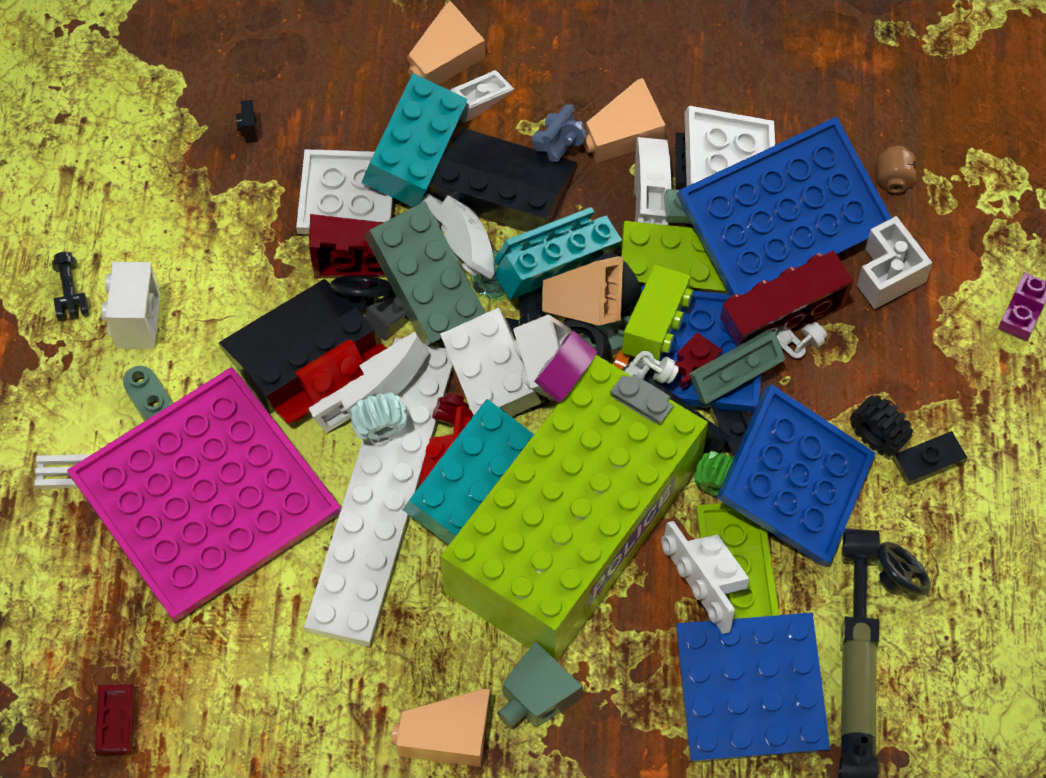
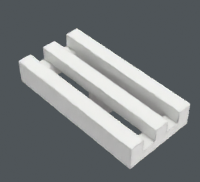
(42, 471)

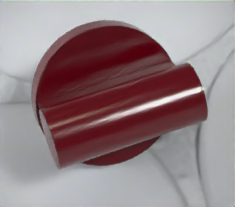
(446, 408)

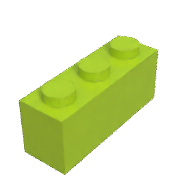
(657, 313)

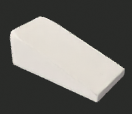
(482, 94)

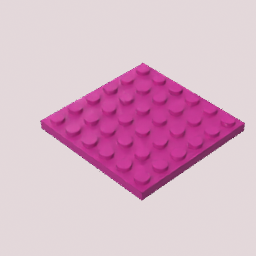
(203, 493)

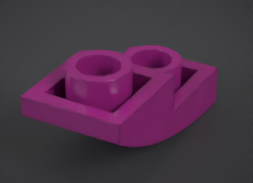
(1024, 307)
(566, 366)

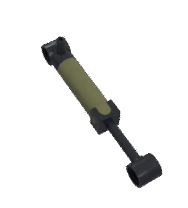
(859, 663)

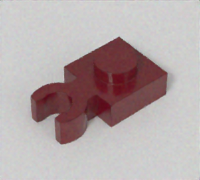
(694, 355)

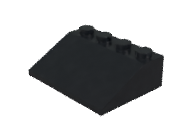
(502, 180)
(291, 338)

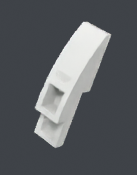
(651, 180)
(464, 234)
(382, 374)

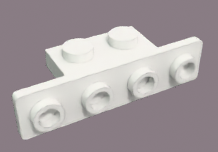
(708, 570)

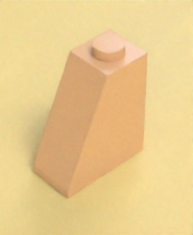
(446, 47)
(624, 119)
(587, 292)
(445, 730)

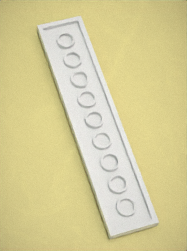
(372, 515)

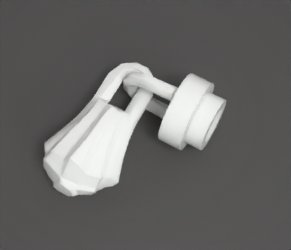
(813, 334)
(664, 371)

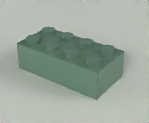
(424, 273)

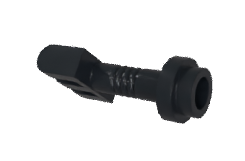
(64, 264)

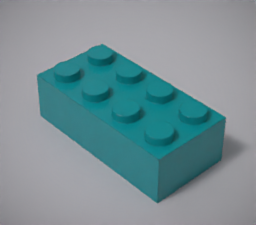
(414, 141)
(468, 471)

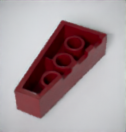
(340, 247)
(789, 298)

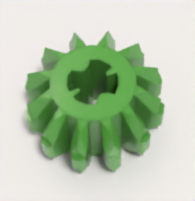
(712, 471)

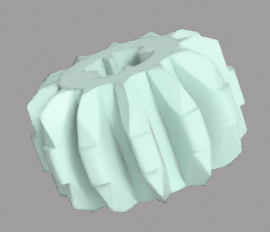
(378, 416)

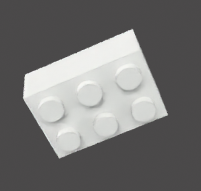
(488, 364)

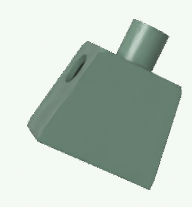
(538, 689)

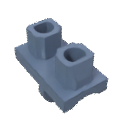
(559, 134)

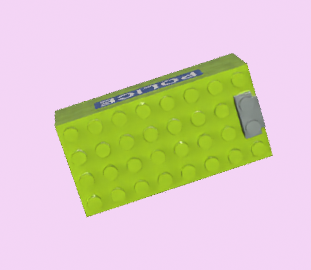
(574, 508)

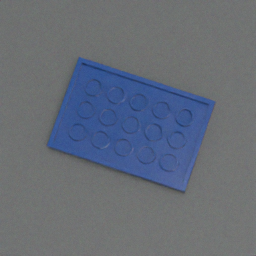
(784, 207)

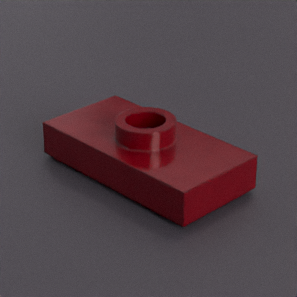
(115, 719)

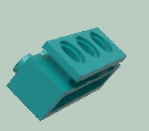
(561, 250)

